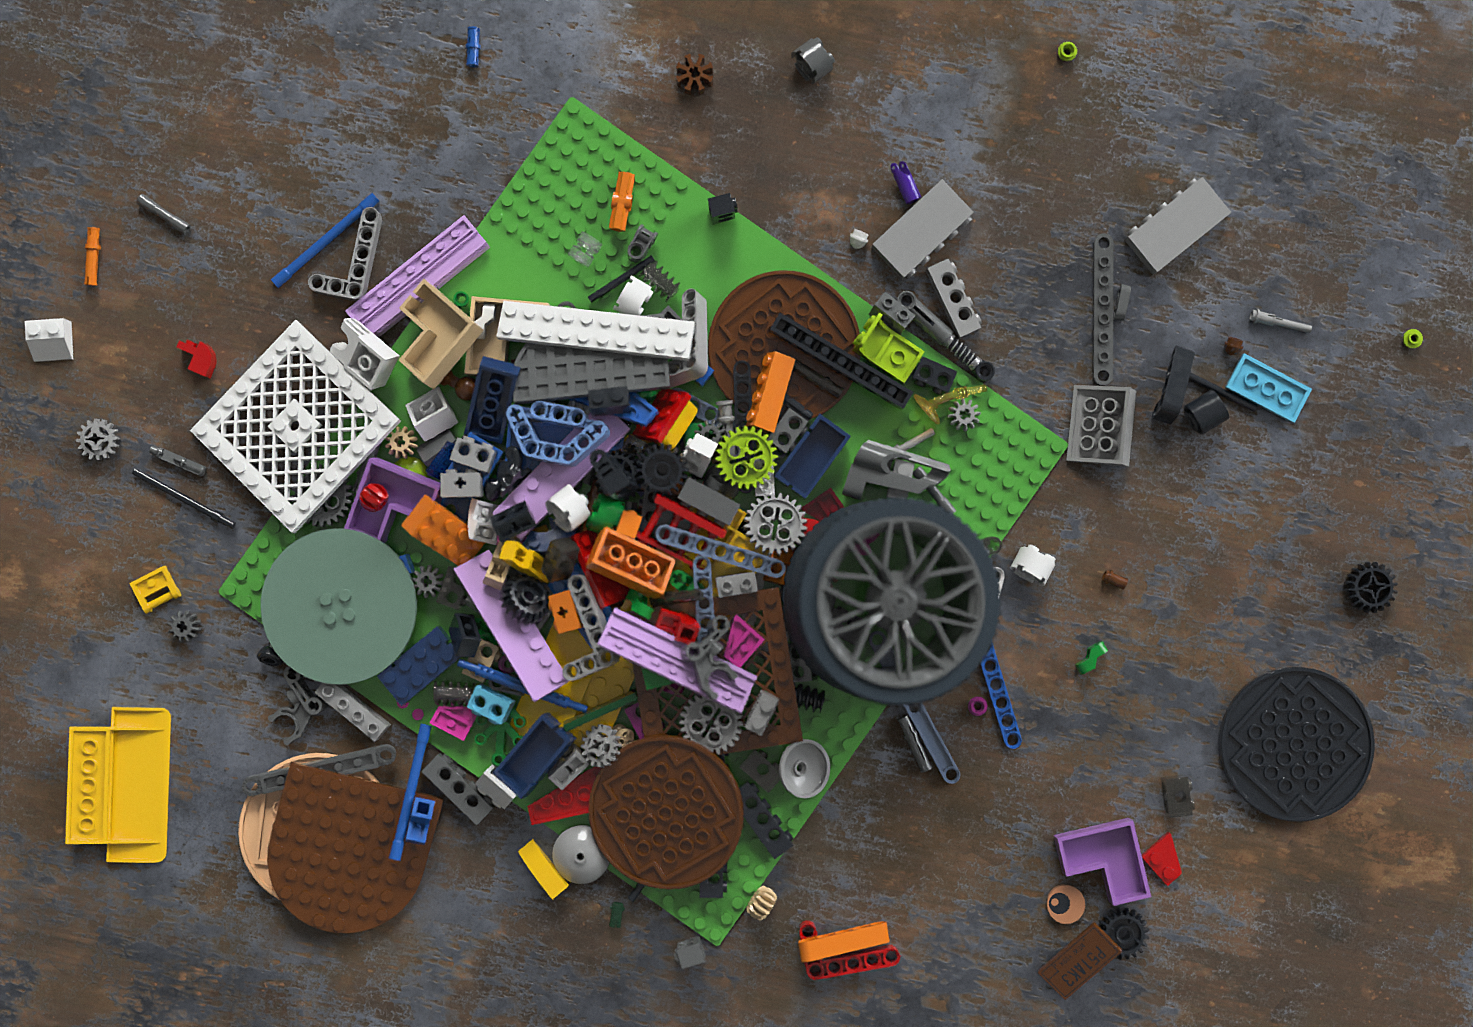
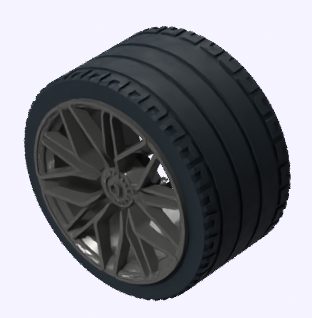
(894, 601)

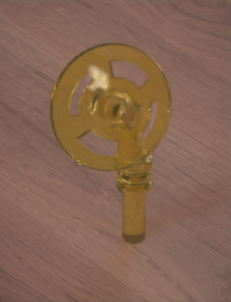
(930, 406)

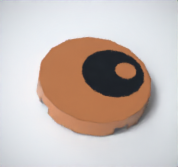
(1065, 904)

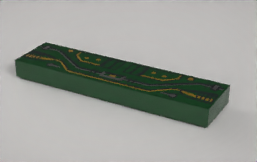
(600, 710)

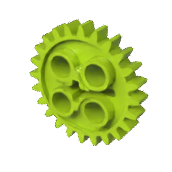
(750, 474)

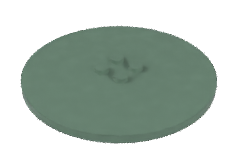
(338, 606)

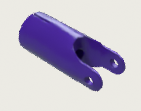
(905, 183)

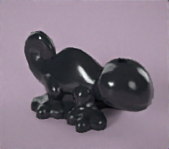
(508, 475)

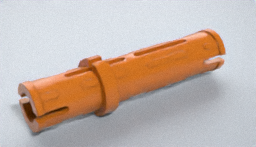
(92, 251)

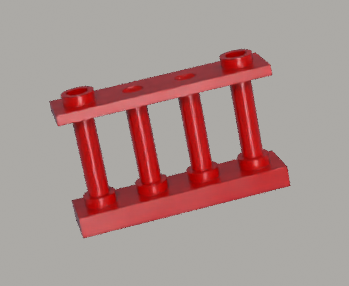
(680, 512)

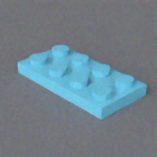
(1268, 388)

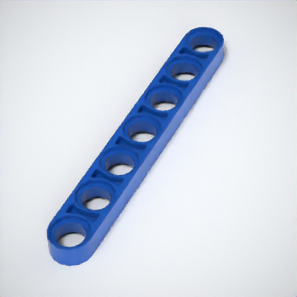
(1001, 692)

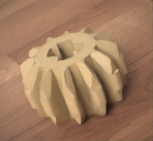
(395, 447)
(761, 903)

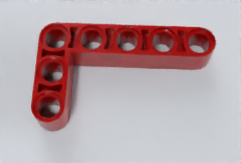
(842, 959)

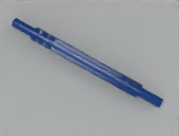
(515, 683)

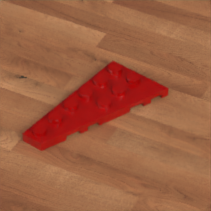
(567, 802)

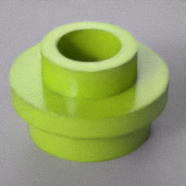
(1071, 47)
(1407, 338)

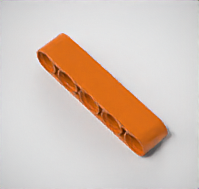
(843, 941)

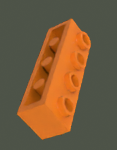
(770, 392)

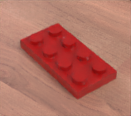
(604, 589)

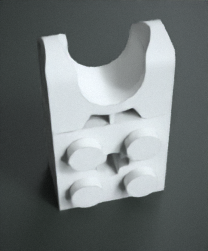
(365, 355)

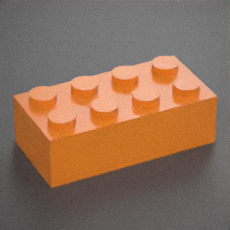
(441, 531)
(630, 563)

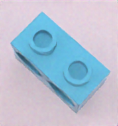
(492, 699)

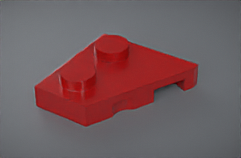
(1163, 859)

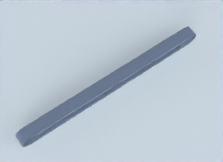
(922, 722)

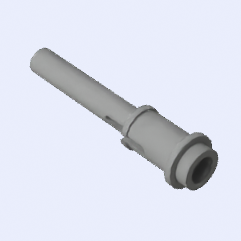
(1271, 319)
(916, 440)

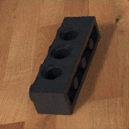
(774, 846)

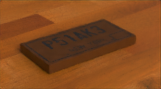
(1079, 961)

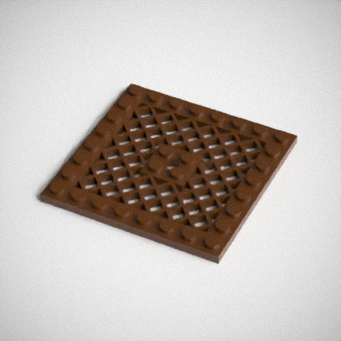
(770, 603)

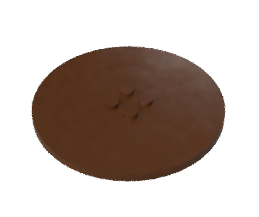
(743, 333)
(666, 812)

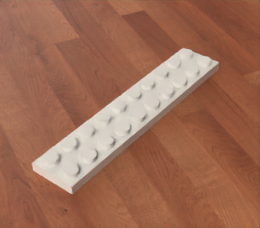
(596, 330)

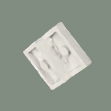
(479, 521)

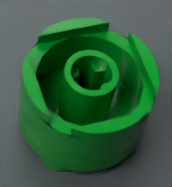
(605, 513)

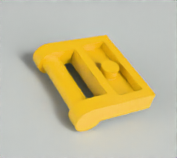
(153, 583)

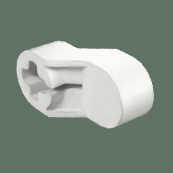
(488, 317)

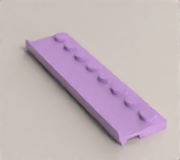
(435, 263)
(551, 478)
(519, 642)
(661, 655)

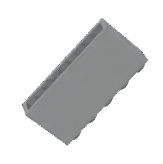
(1177, 225)
(923, 230)

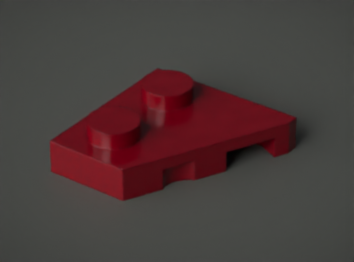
(823, 505)

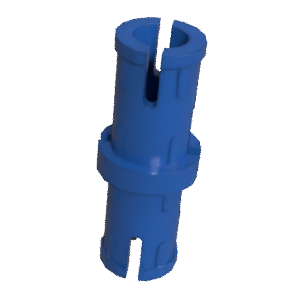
(473, 46)

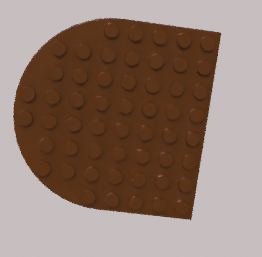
(335, 849)

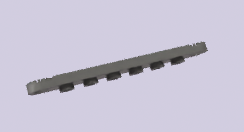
(1103, 309)
(344, 764)

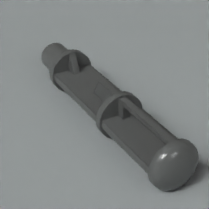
(178, 461)

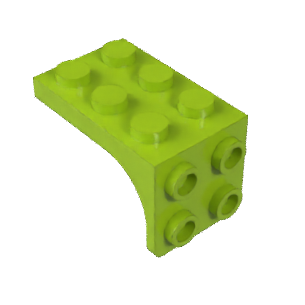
(887, 349)

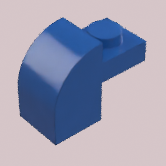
(419, 821)

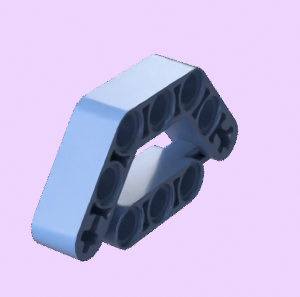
(568, 420)

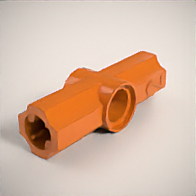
(622, 201)

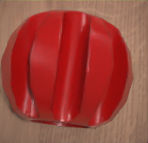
(373, 497)

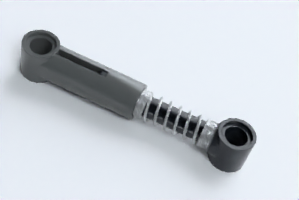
(944, 336)

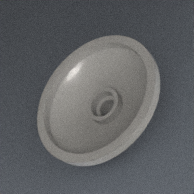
(812, 771)
(565, 850)

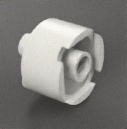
(633, 297)
(568, 508)
(1033, 565)

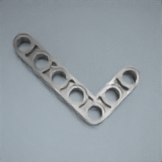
(357, 263)
(694, 310)
(592, 631)

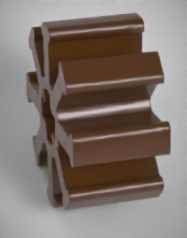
(687, 76)

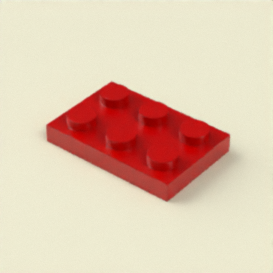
(669, 405)

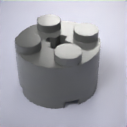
(813, 60)

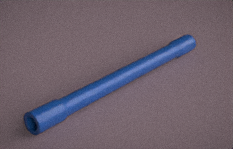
(286, 273)
(422, 741)

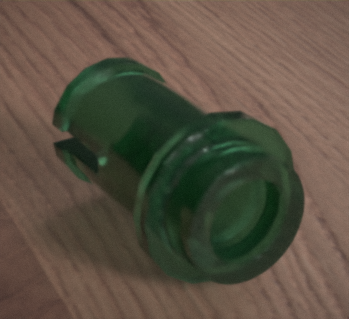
(616, 914)

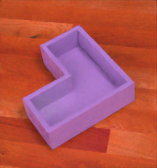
(404, 493)
(1113, 850)

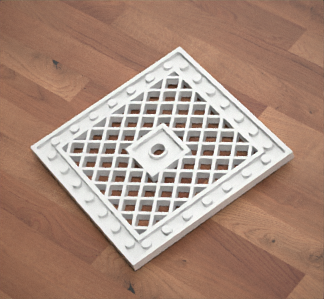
(346, 461)

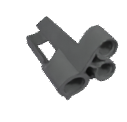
(874, 465)

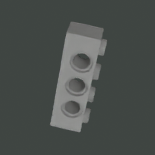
(961, 327)
(354, 709)

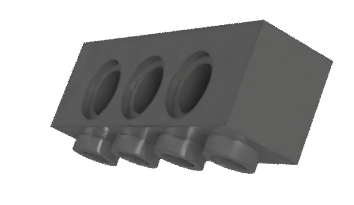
(447, 786)

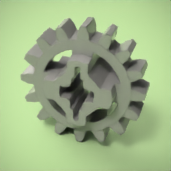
(99, 446)
(603, 747)

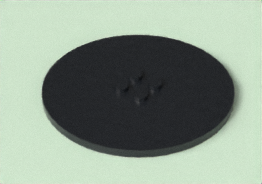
(1296, 744)

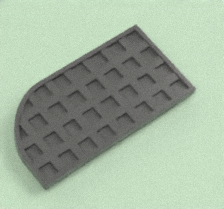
(569, 373)

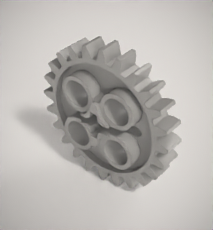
(758, 521)
(726, 731)

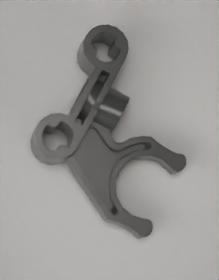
(704, 653)
(303, 700)

